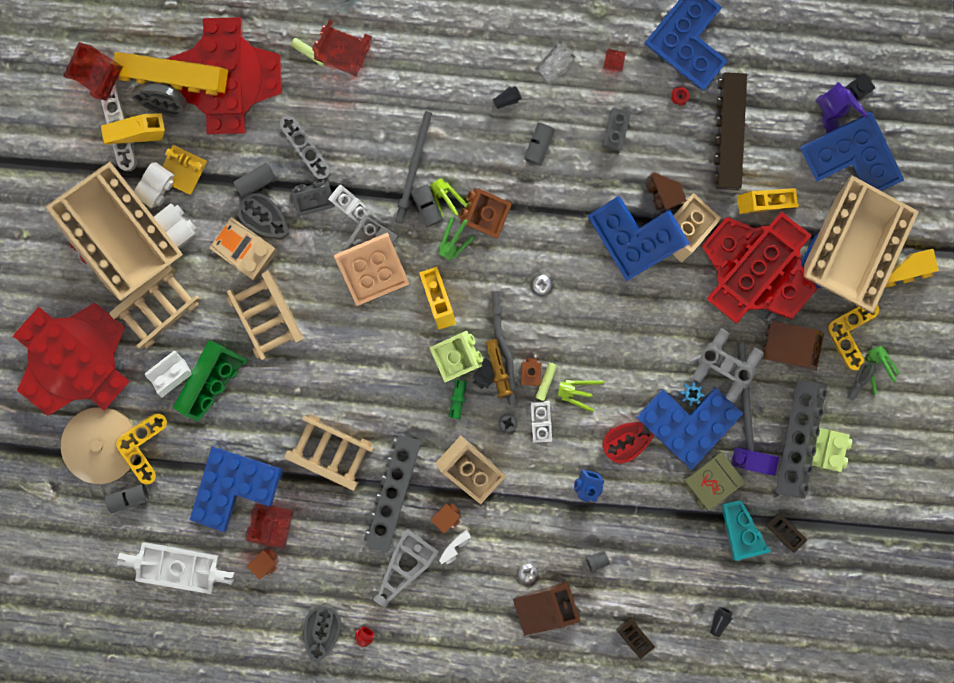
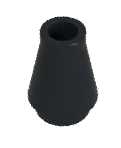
(507, 97)
(721, 620)

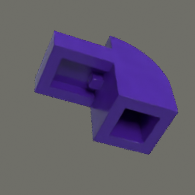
(755, 461)

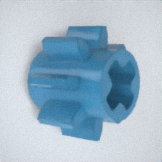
(686, 392)

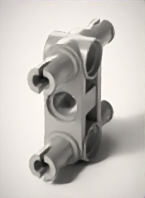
(728, 365)

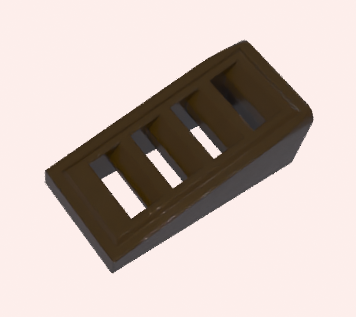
(776, 519)
(624, 627)

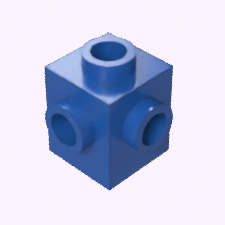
(588, 486)

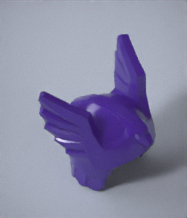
(837, 104)

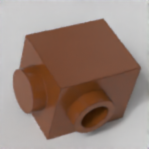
(531, 372)
(446, 517)
(264, 563)

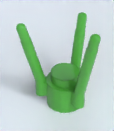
(448, 249)
(880, 355)

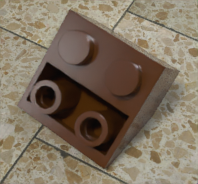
(666, 191)

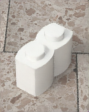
(154, 184)
(175, 225)

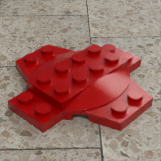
(251, 77)
(759, 268)
(71, 359)

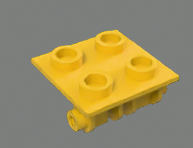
(185, 167)

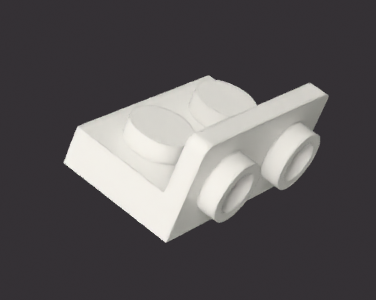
(168, 373)

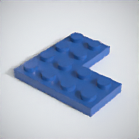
(679, 43)
(854, 144)
(635, 247)
(689, 434)
(225, 479)

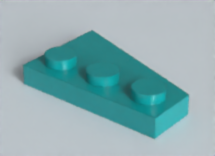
(742, 533)

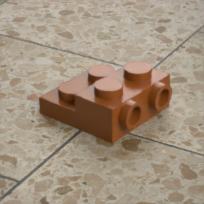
(485, 212)

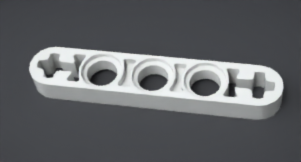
(117, 116)

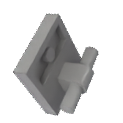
(366, 231)

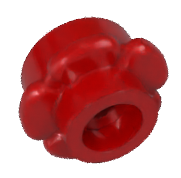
(680, 91)

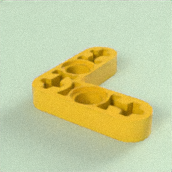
(845, 328)
(133, 448)

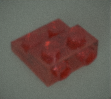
(269, 526)

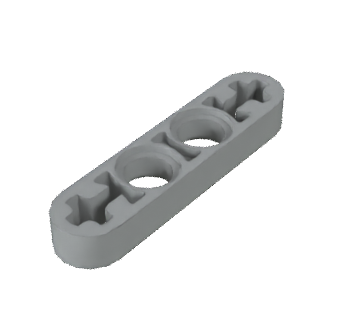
(303, 149)

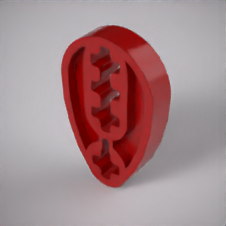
(630, 451)

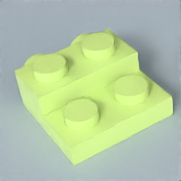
(456, 356)
(831, 450)

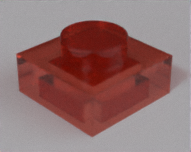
(614, 60)

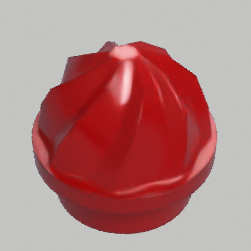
(364, 636)

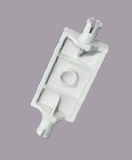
(176, 568)

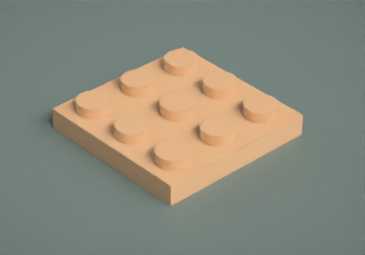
(371, 269)

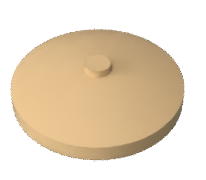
(90, 445)

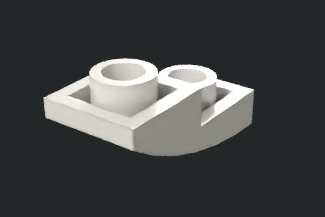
(349, 204)
(541, 421)
(450, 551)

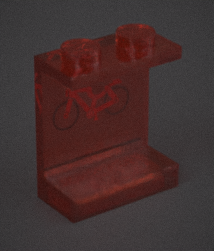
(341, 49)
(93, 70)

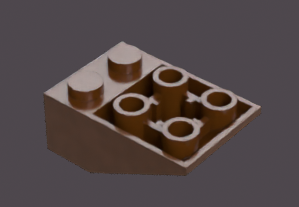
(546, 609)

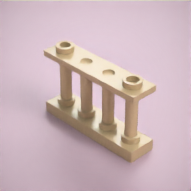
(137, 299)
(276, 299)
(331, 470)

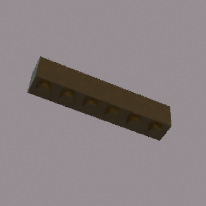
(731, 131)

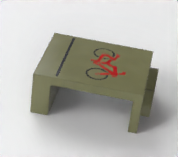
(713, 482)

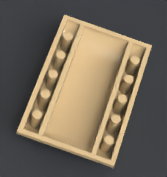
(113, 231)
(859, 243)

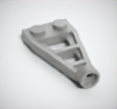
(416, 547)

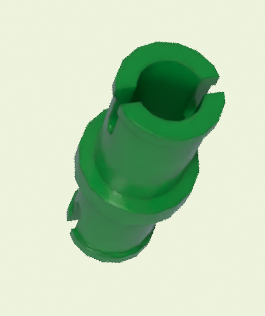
(457, 399)

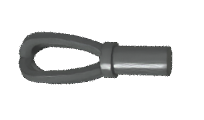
(857, 386)

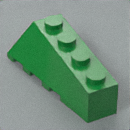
(208, 379)

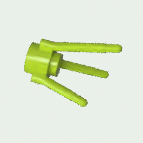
(439, 188)
(566, 391)

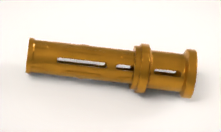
(500, 377)

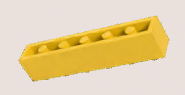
(172, 72)

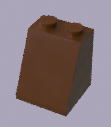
(793, 345)

